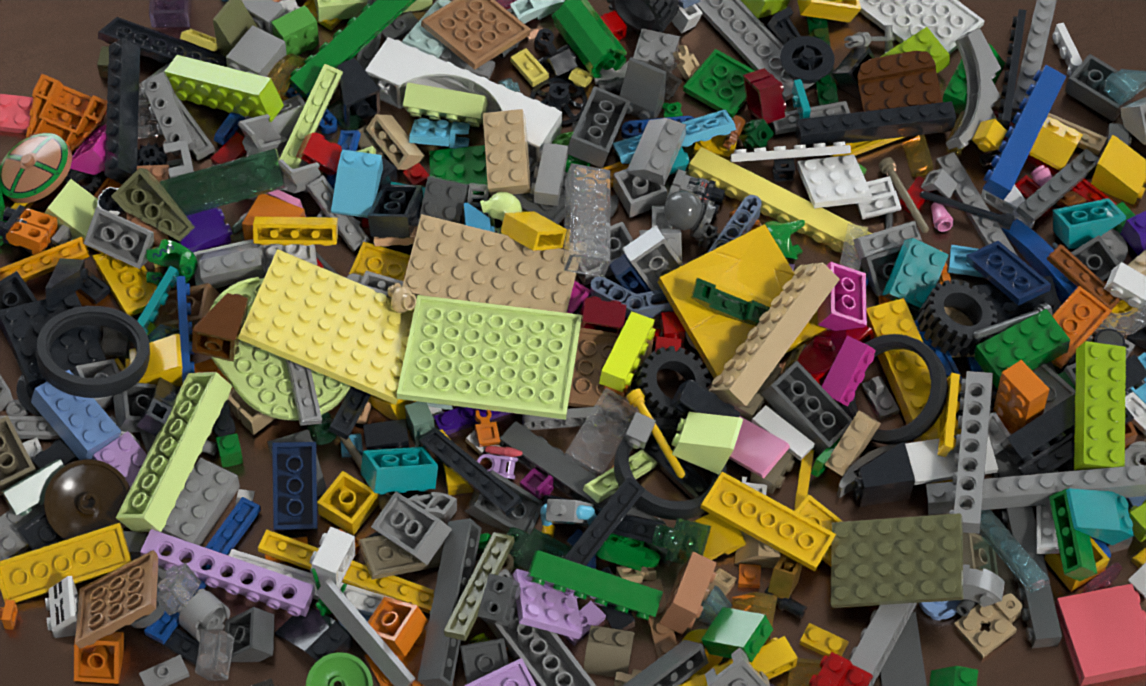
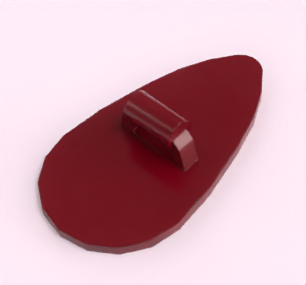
(822, 351)

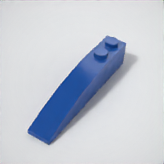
(1036, 251)

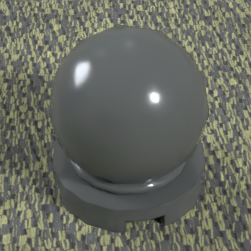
(686, 211)

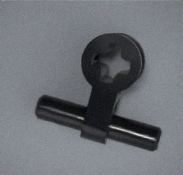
(547, 46)

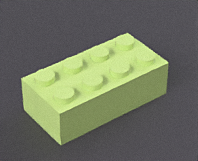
(445, 104)

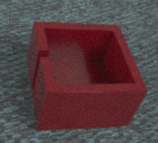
(764, 95)
(606, 314)

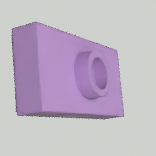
(589, 615)

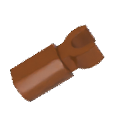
(732, 137)

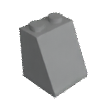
(256, 52)

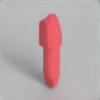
(505, 451)

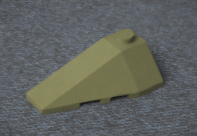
(152, 204)

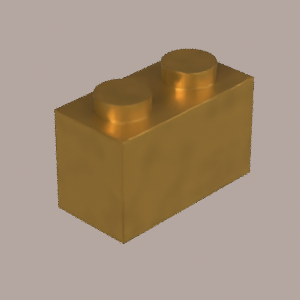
(785, 577)

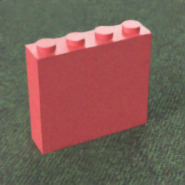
(1104, 633)

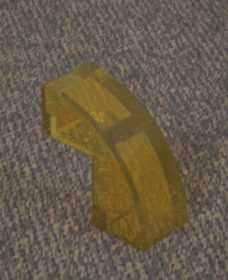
(281, 72)

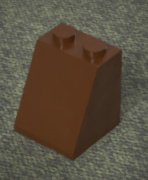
(219, 329)

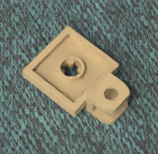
(997, 616)

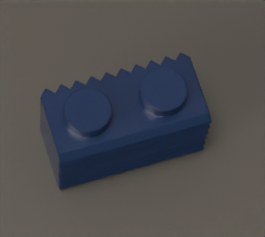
(628, 275)

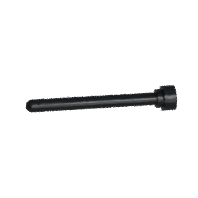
(1004, 220)

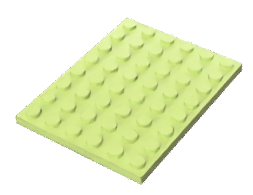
(490, 357)

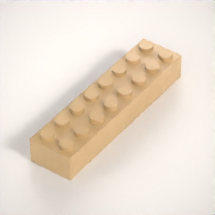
(774, 334)

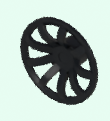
(560, 97)

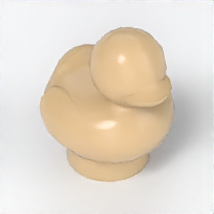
(401, 298)

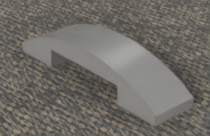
(848, 480)

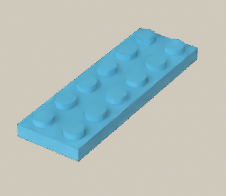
(697, 129)

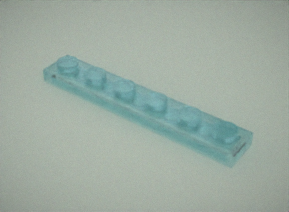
(1012, 552)

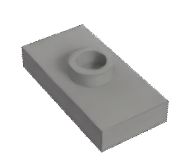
(165, 673)

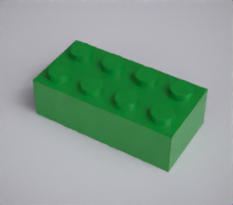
(1032, 341)

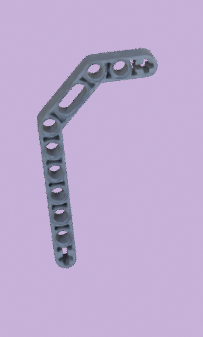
(608, 290)

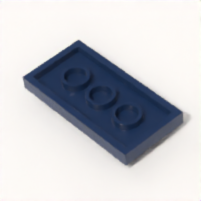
(1008, 272)

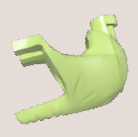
(499, 205)

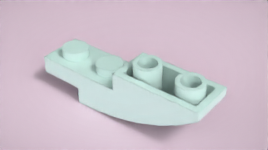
(529, 9)

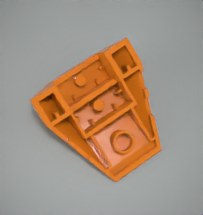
(64, 112)

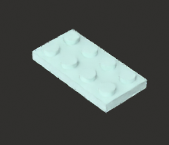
(422, 39)

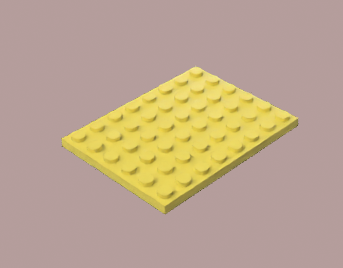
(329, 326)

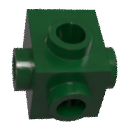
(755, 134)

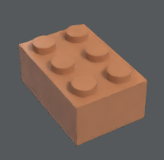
(688, 593)

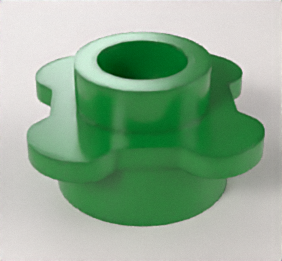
(672, 106)

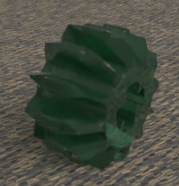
(320, 432)

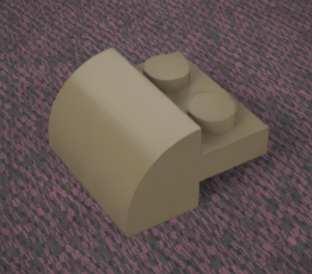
(608, 651)

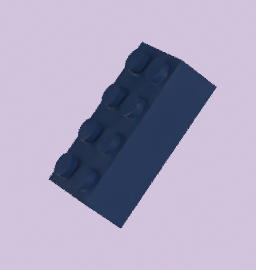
(294, 486)

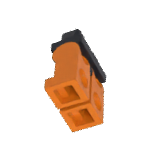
(28, 228)

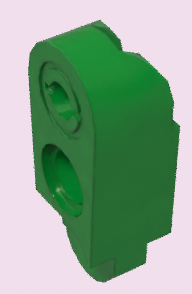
(628, 552)

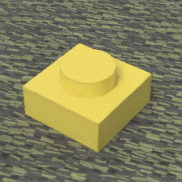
(580, 77)

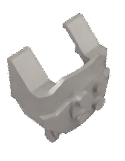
(262, 137)

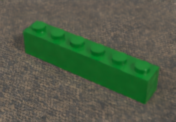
(594, 584)

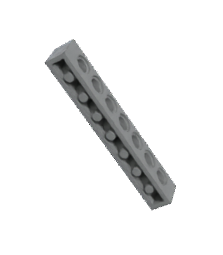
(980, 384)

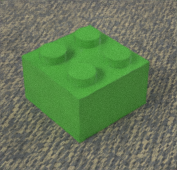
(297, 30)

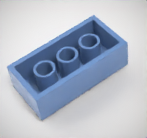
(76, 420)

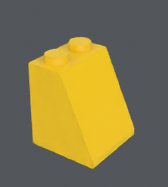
(1120, 172)
(164, 361)

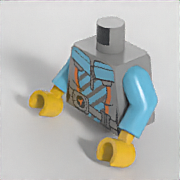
(565, 512)

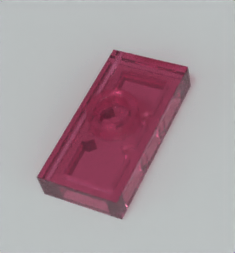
(1104, 579)

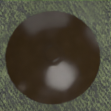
(84, 498)

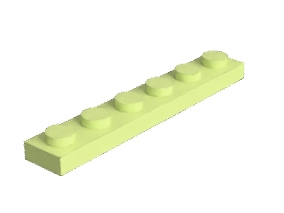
(311, 113)

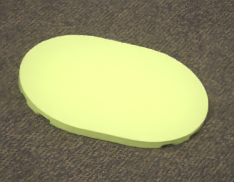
(264, 377)

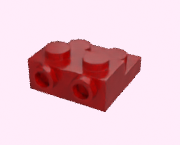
(840, 672)

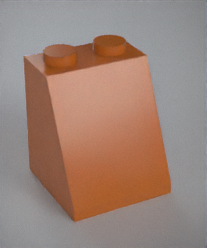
(268, 207)

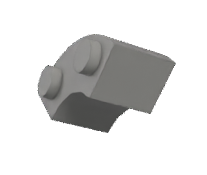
(438, 504)
(982, 586)

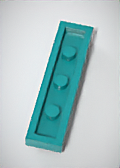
(159, 298)

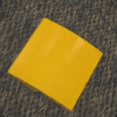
(722, 537)

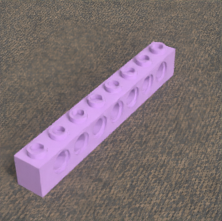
(240, 570)

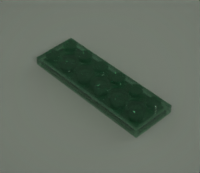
(226, 182)

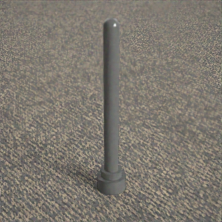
(1011, 322)

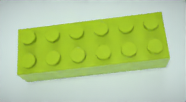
(223, 88)
(1100, 406)

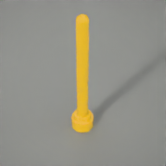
(636, 399)

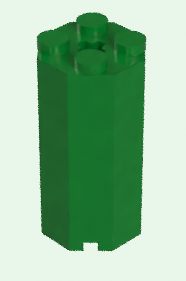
(589, 37)

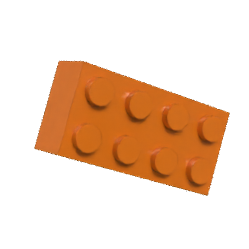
(1020, 397)

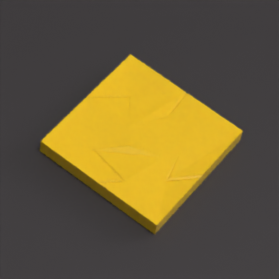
(745, 268)

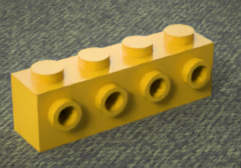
(295, 230)

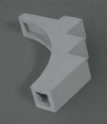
(981, 92)

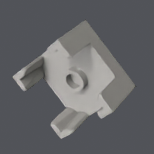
(179, 166)
(737, 674)

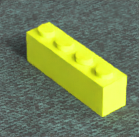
(627, 352)

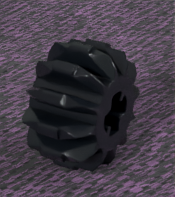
(151, 155)

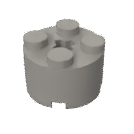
(203, 613)

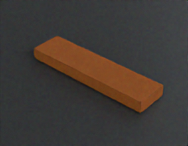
(1081, 275)

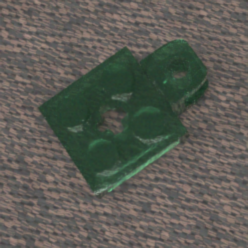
(676, 539)
(526, 546)

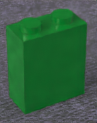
(737, 630)

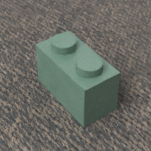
(418, 420)

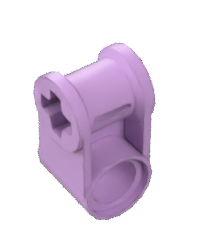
(499, 464)

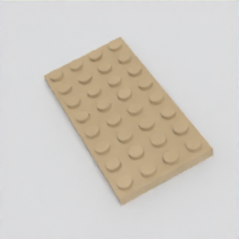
(485, 268)

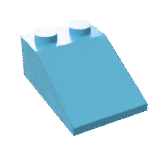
(356, 183)

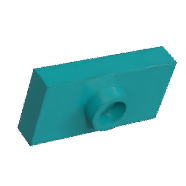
(800, 99)

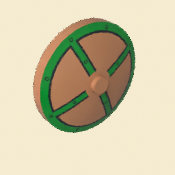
(35, 167)

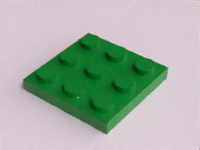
(719, 83)
(460, 165)

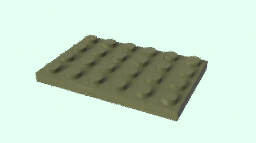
(897, 561)

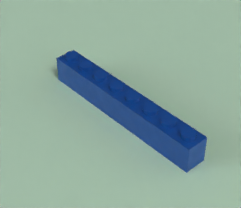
(1024, 132)

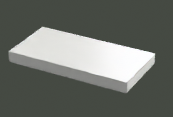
(930, 467)

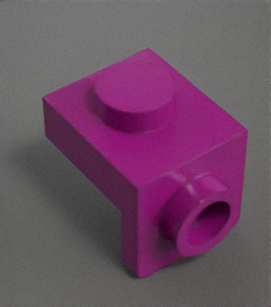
(537, 484)

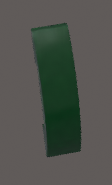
(727, 304)

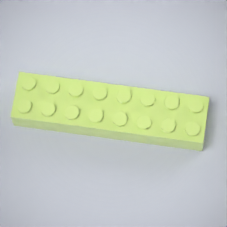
(174, 452)

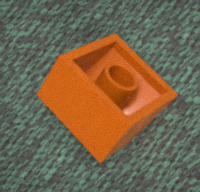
(398, 624)
(101, 660)

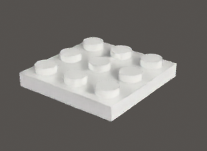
(834, 181)

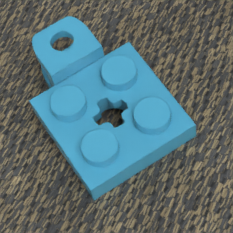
(439, 133)

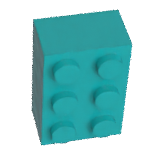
(915, 273)
(399, 470)

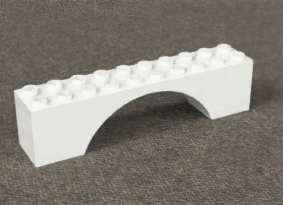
(400, 63)

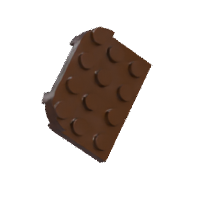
(899, 81)

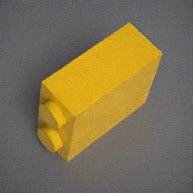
(533, 230)

